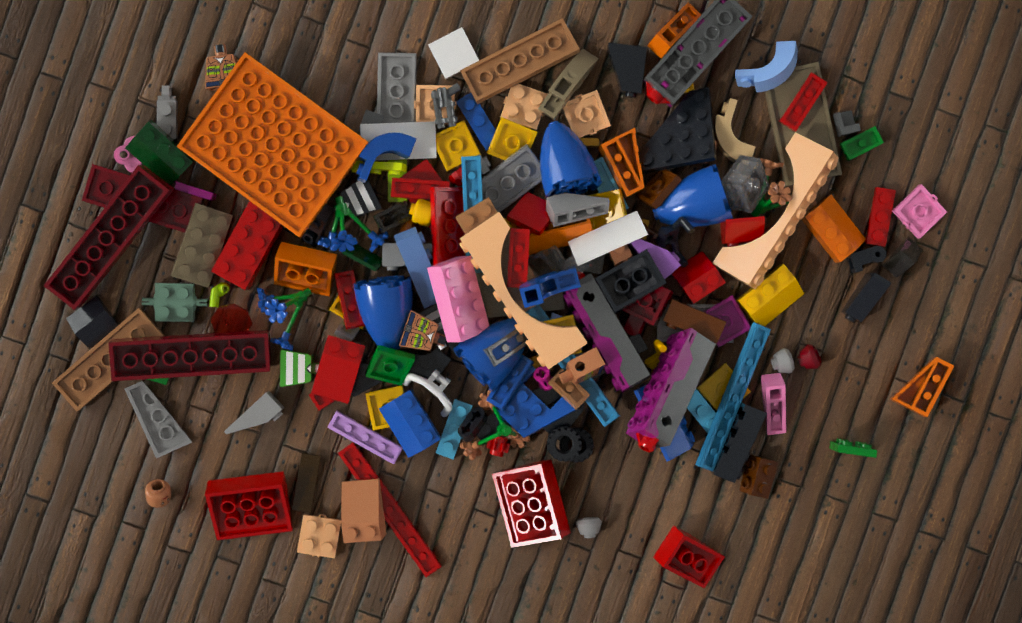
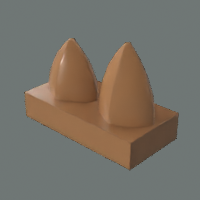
(573, 394)

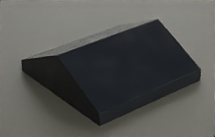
(92, 322)

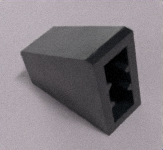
(628, 67)
(865, 297)

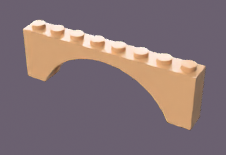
(752, 260)
(550, 341)

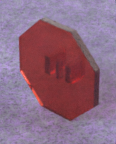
(231, 319)

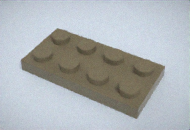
(201, 245)

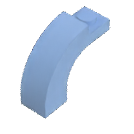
(772, 74)

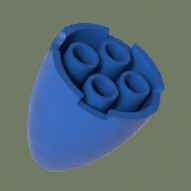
(566, 162)
(698, 199)
(385, 307)
(477, 360)

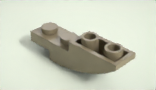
(568, 83)

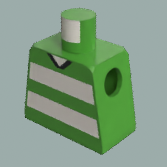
(296, 367)

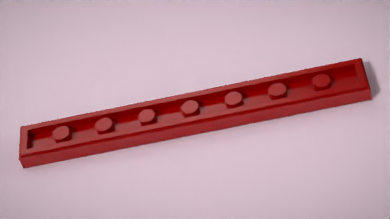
(393, 513)

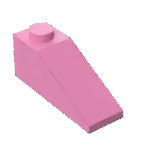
(774, 403)

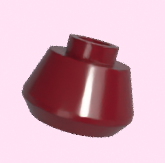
(809, 357)

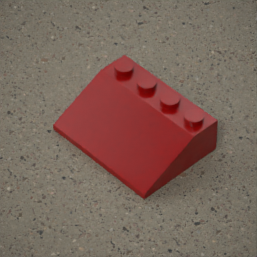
(531, 503)
(249, 505)

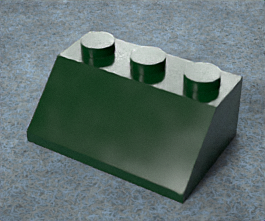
(159, 152)

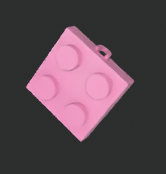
(919, 211)

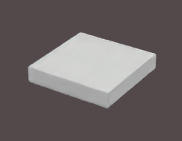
(453, 53)

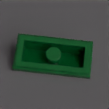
(364, 257)

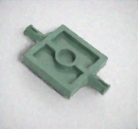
(175, 302)

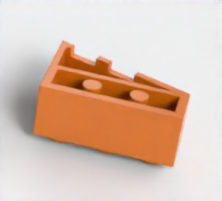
(623, 162)
(924, 388)

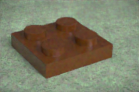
(658, 188)

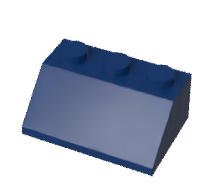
(410, 423)

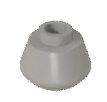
(783, 361)
(589, 526)

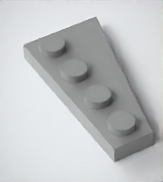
(157, 423)

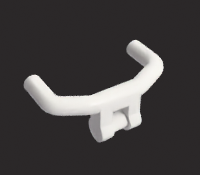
(432, 387)

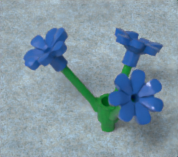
(347, 241)
(278, 311)

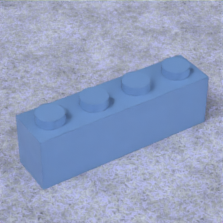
(417, 260)

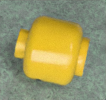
(421, 212)

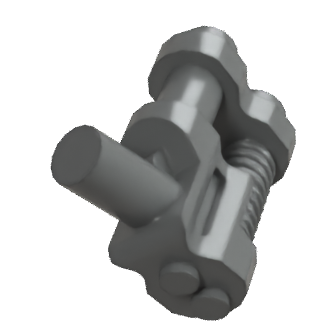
(442, 98)

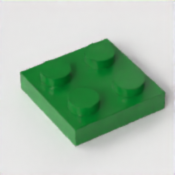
(390, 365)
(848, 447)

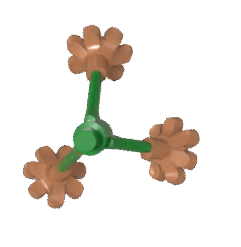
(776, 192)
(472, 447)

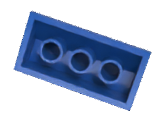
(683, 438)

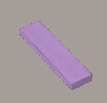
(365, 437)

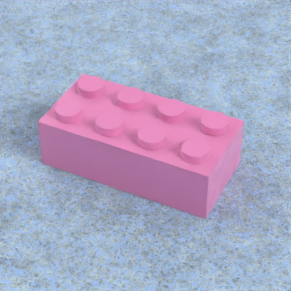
(458, 298)

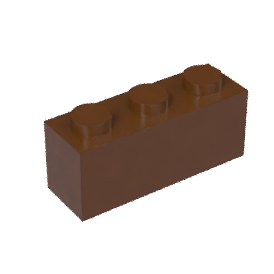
(688, 317)

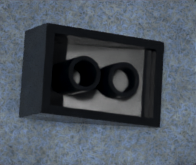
(630, 281)

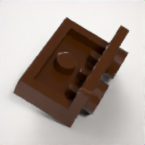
(758, 476)

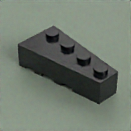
(739, 442)

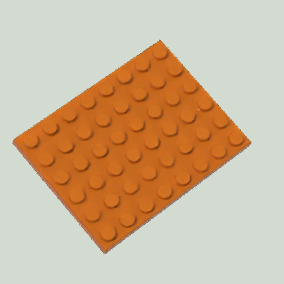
(272, 145)

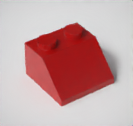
(741, 230)
(698, 278)

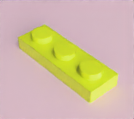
(393, 167)

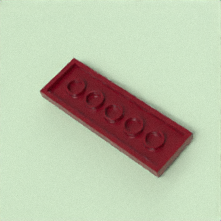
(173, 213)

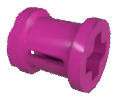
(539, 377)

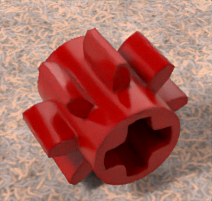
(498, 446)

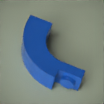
(393, 143)
(537, 289)

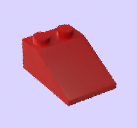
(338, 369)
(688, 557)

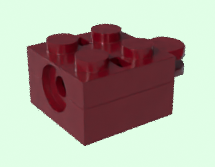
(647, 310)

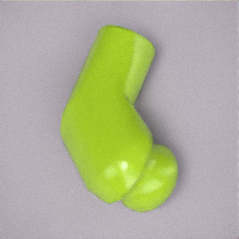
(217, 292)

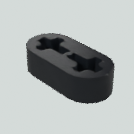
(472, 424)

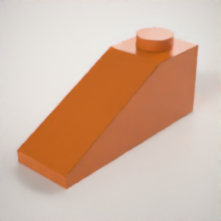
(674, 30)

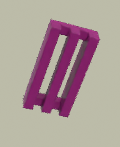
(195, 191)

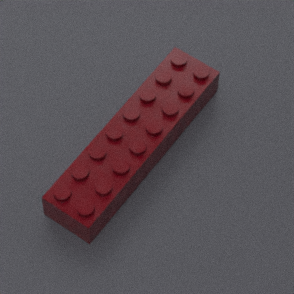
(108, 237)
(189, 355)

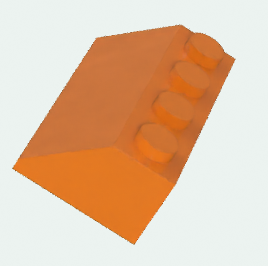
(557, 235)

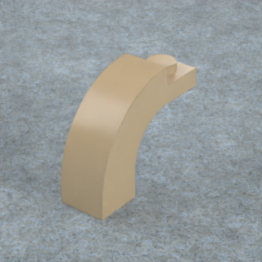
(723, 134)

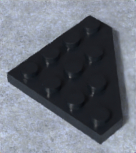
(683, 137)

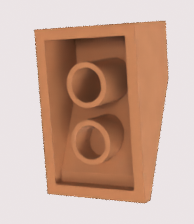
(362, 511)

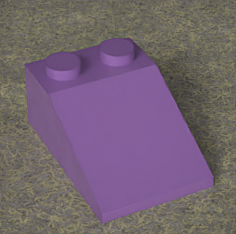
(665, 261)

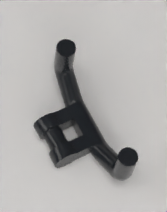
(669, 235)

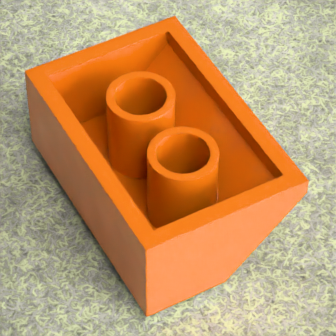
(833, 229)
(304, 268)

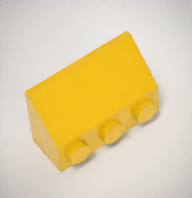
(771, 296)

